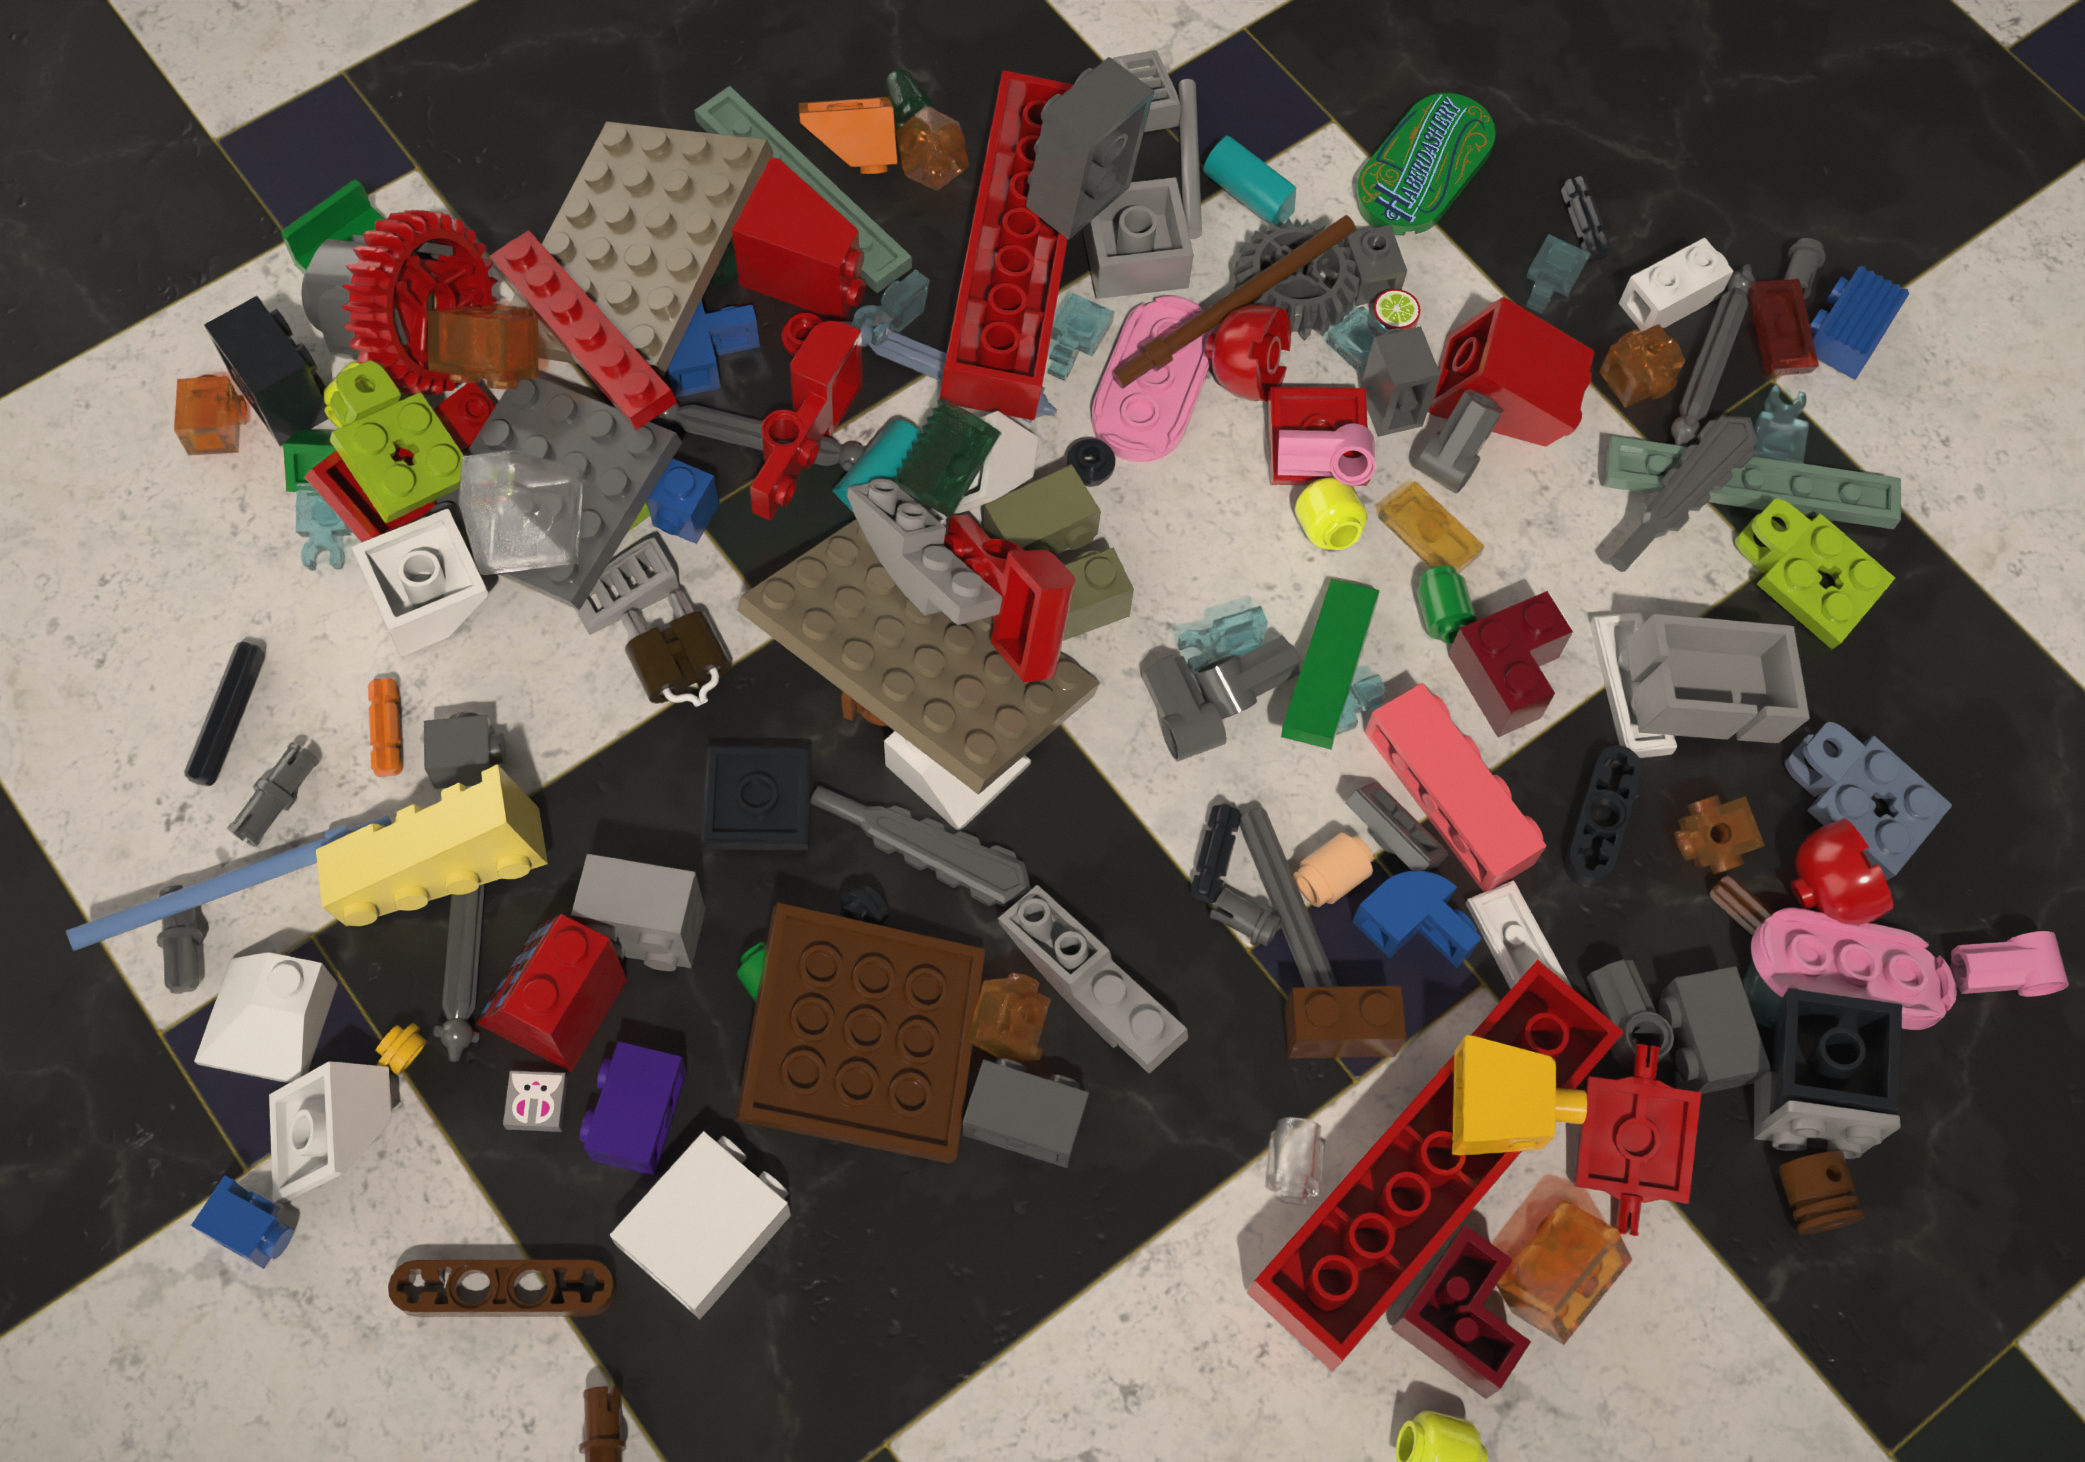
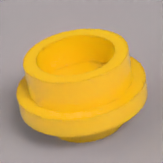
(400, 1048)

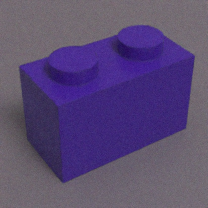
(633, 1108)

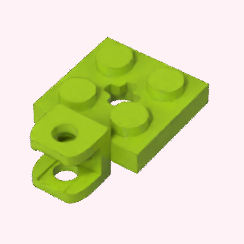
(378, 424)
(1793, 563)

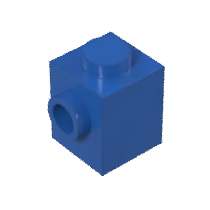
(683, 501)

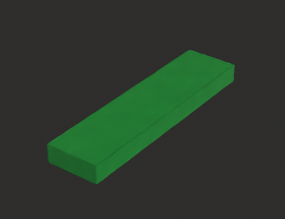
(1330, 664)

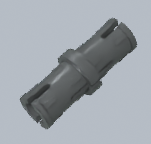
(273, 794)

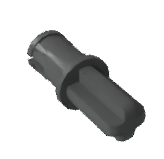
(179, 946)

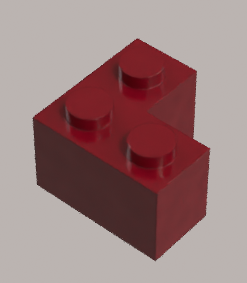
(1503, 658)
(1449, 1316)

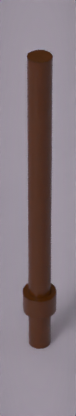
(1159, 351)

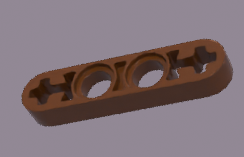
(502, 1295)

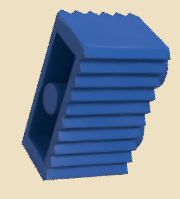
(1857, 321)

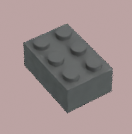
(1088, 146)

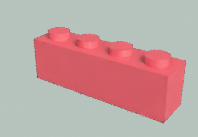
(1455, 787)

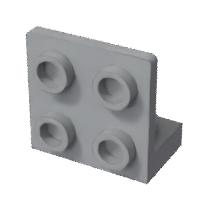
(1817, 1125)

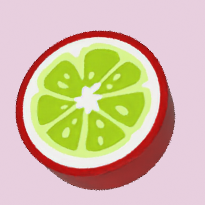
(1396, 309)

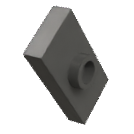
(1396, 828)

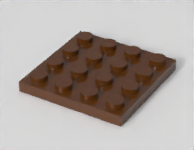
(861, 1034)

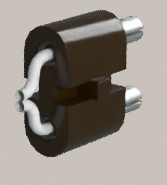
(677, 656)

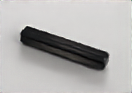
(224, 714)

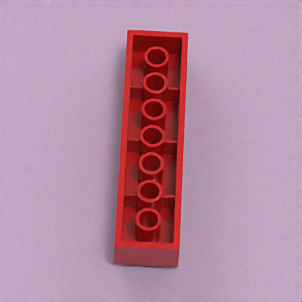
(1009, 268)
(1409, 1186)

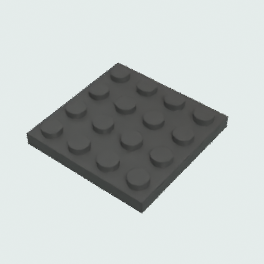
(616, 464)

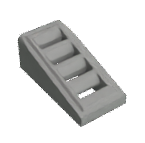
(1162, 113)
(645, 594)

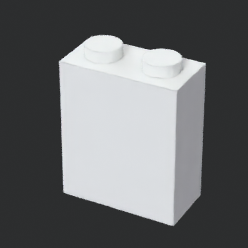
(703, 1222)

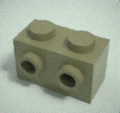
(1045, 514)
(1100, 592)

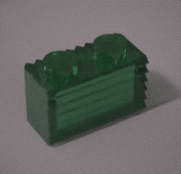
(946, 457)

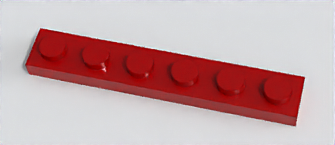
(583, 330)

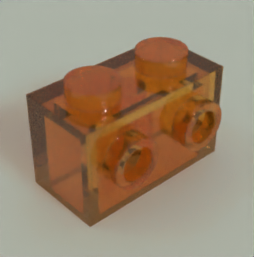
(1564, 1271)

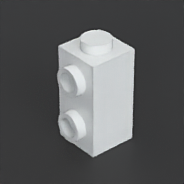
(1676, 286)

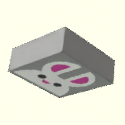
(535, 1101)

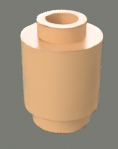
(1334, 869)

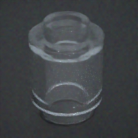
(1295, 1160)

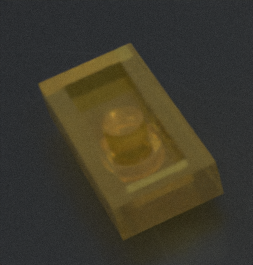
(1430, 529)

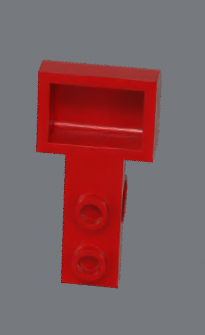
(824, 385)
(463, 418)
(1034, 594)

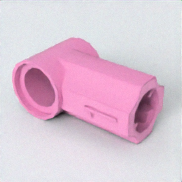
(1321, 453)
(2022, 964)

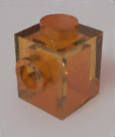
(209, 415)

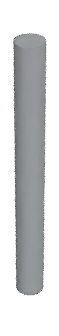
(1190, 157)

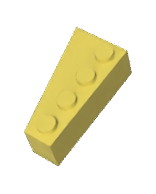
(433, 851)

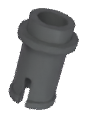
(1805, 259)
(1246, 917)

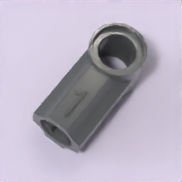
(1454, 451)
(1238, 679)
(1187, 720)
(1628, 1005)

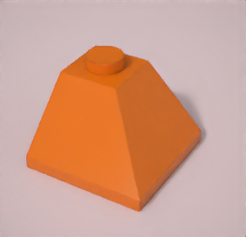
(855, 130)

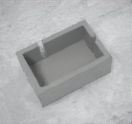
(1717, 678)

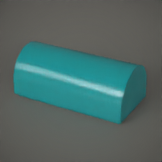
(1251, 181)
(880, 458)

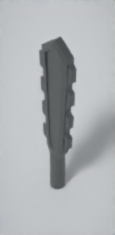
(1703, 468)
(957, 858)

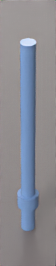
(206, 890)

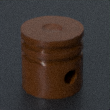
(1821, 1192)

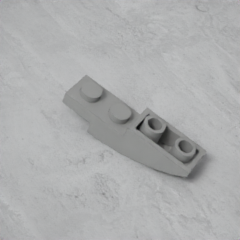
(913, 554)
(1090, 981)

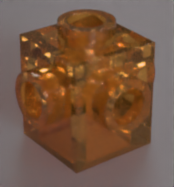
(932, 148)
(1642, 365)
(1736, 827)

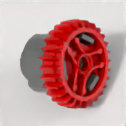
(378, 290)

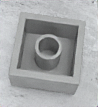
(1140, 242)
(643, 909)

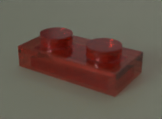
(1783, 327)

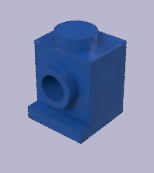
(243, 1223)

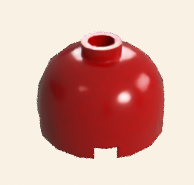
(1249, 349)
(1839, 876)

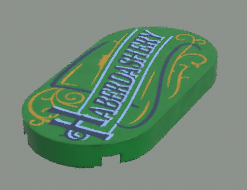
(1425, 163)

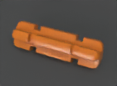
(384, 727)

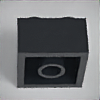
(270, 368)
(1836, 1052)

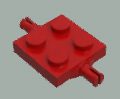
(1637, 1139)

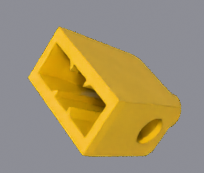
(1508, 1099)

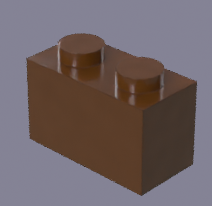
(1344, 1022)

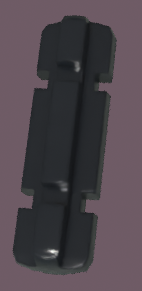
(1586, 217)
(1215, 853)

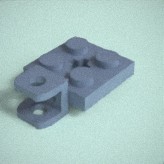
(1850, 779)

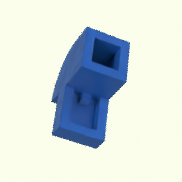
(707, 336)
(1416, 904)

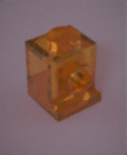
(1009, 1018)

